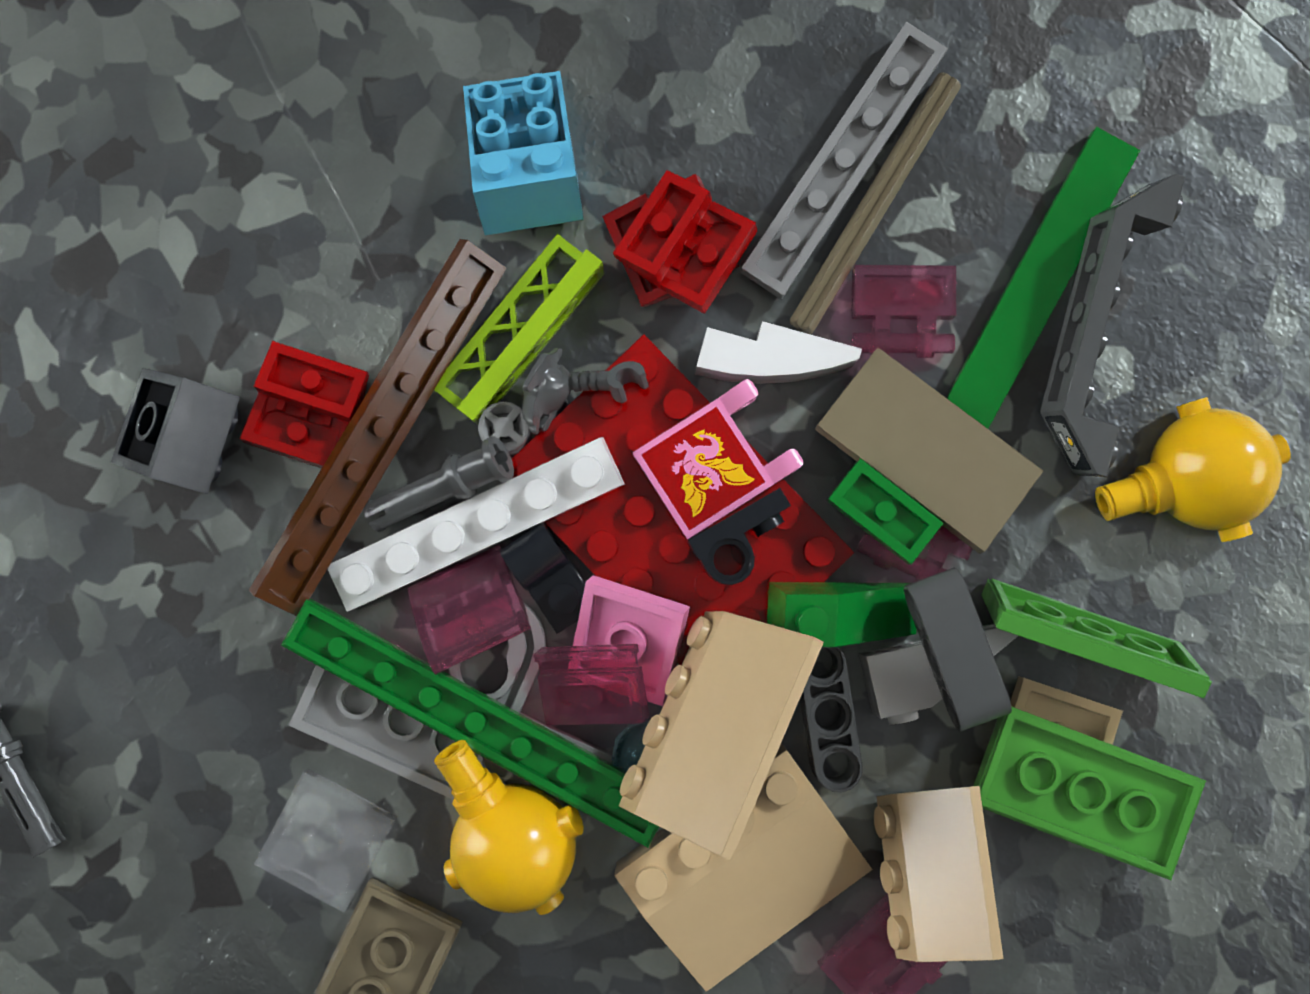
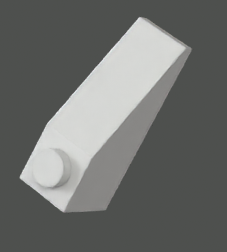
(902, 680)

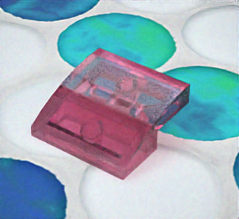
(467, 609)

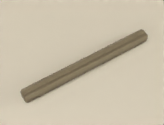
(875, 203)

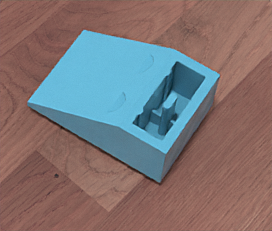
(521, 153)

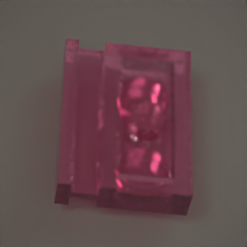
(592, 685)

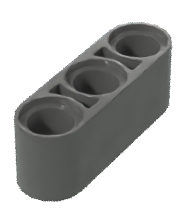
(957, 649)
(840, 736)

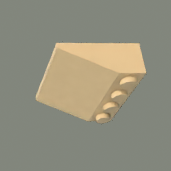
(719, 729)
(728, 911)

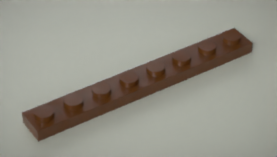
(378, 428)

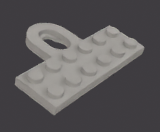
(392, 740)

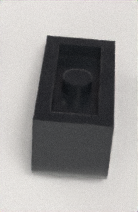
(759, 516)
(547, 574)

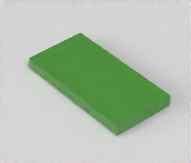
(1094, 637)
(1088, 792)

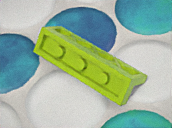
(529, 336)

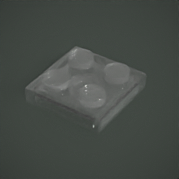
(325, 840)

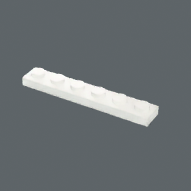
(476, 524)

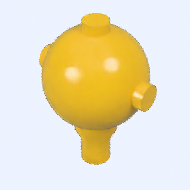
(1205, 471)
(510, 839)

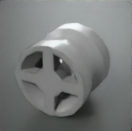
(499, 422)

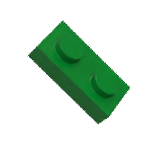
(884, 511)

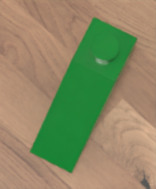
(841, 611)

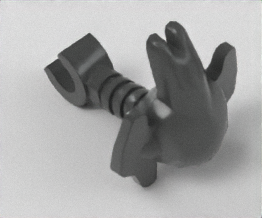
(551, 383)

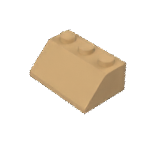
(938, 876)

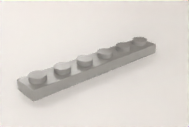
(843, 160)

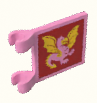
(707, 465)

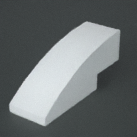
(774, 357)

